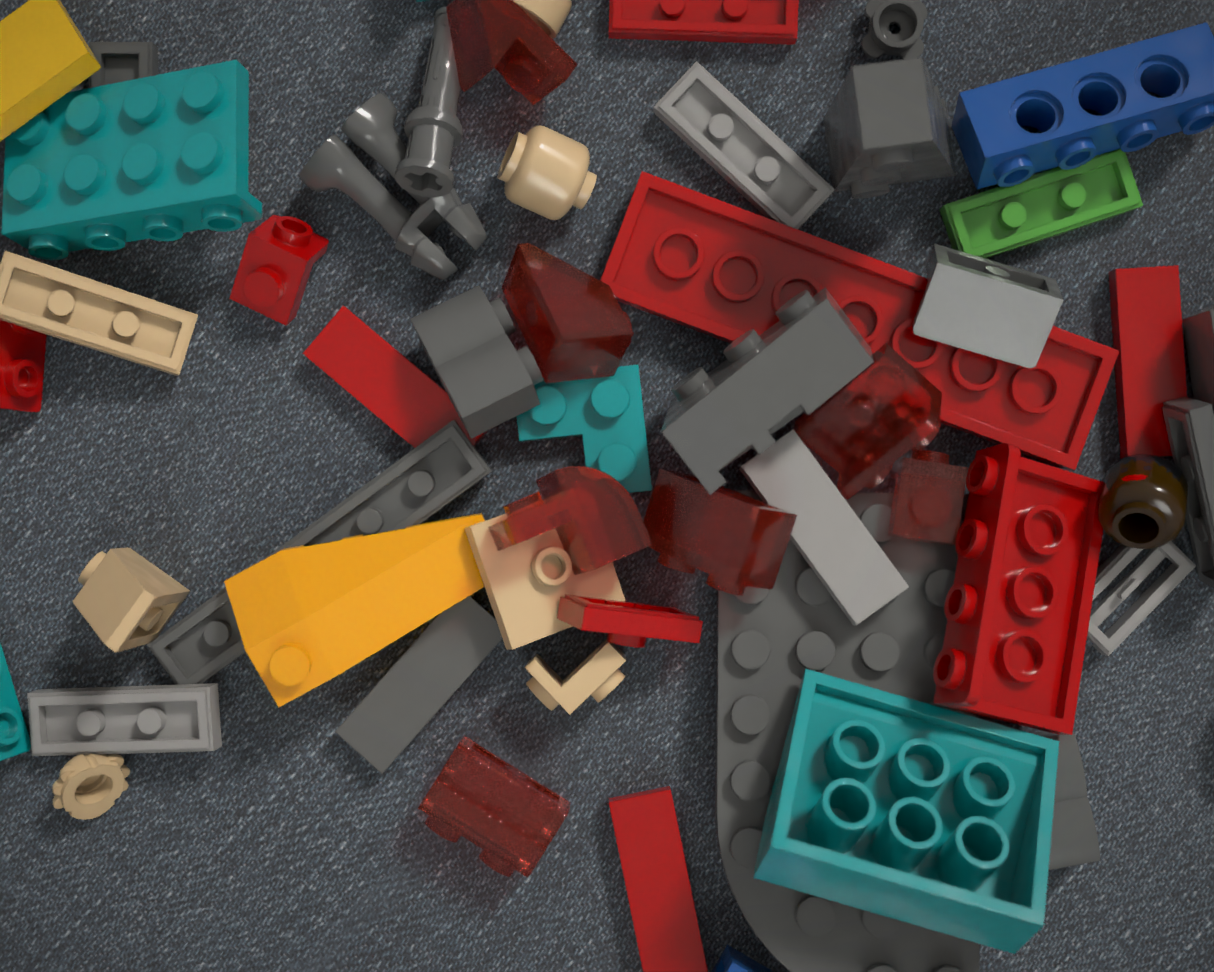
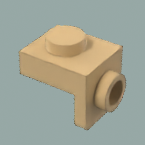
(594, 677)

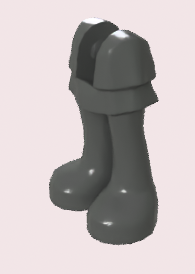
(339, 168)

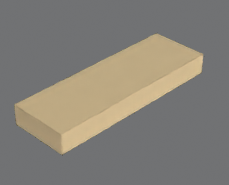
(94, 314)

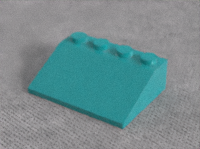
(912, 813)

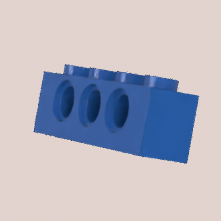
(1110, 82)

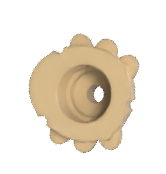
(90, 784)

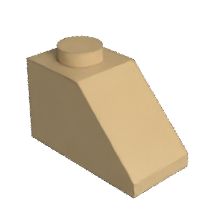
(127, 598)

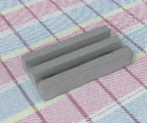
(1145, 604)

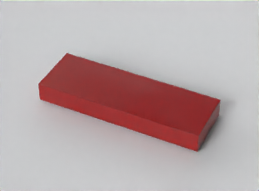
(705, 20)
(1150, 355)
(382, 379)
(657, 882)

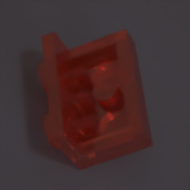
(873, 421)

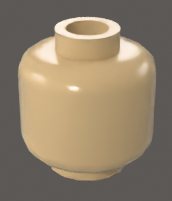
(546, 172)

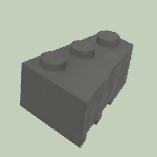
(887, 129)
(764, 385)

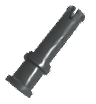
(433, 126)

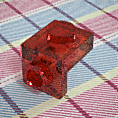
(927, 498)

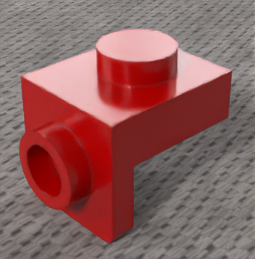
(277, 267)

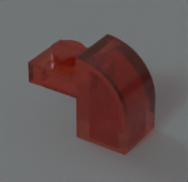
(586, 508)

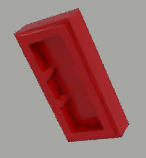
(629, 621)

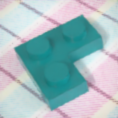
(606, 415)

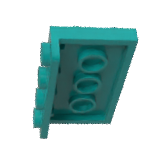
(132, 163)

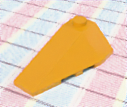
(340, 601)

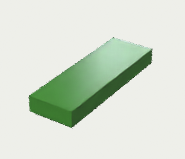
(1042, 206)

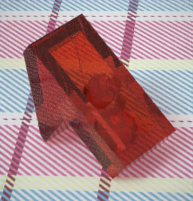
(507, 39)

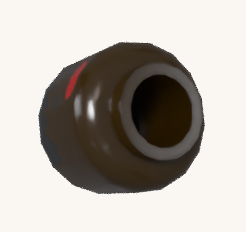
(1143, 501)

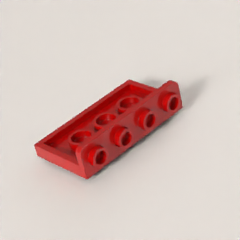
(1020, 592)

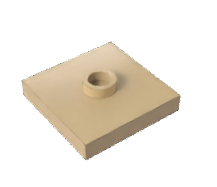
(528, 582)

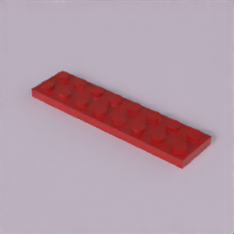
(734, 269)

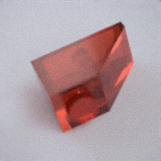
(565, 317)

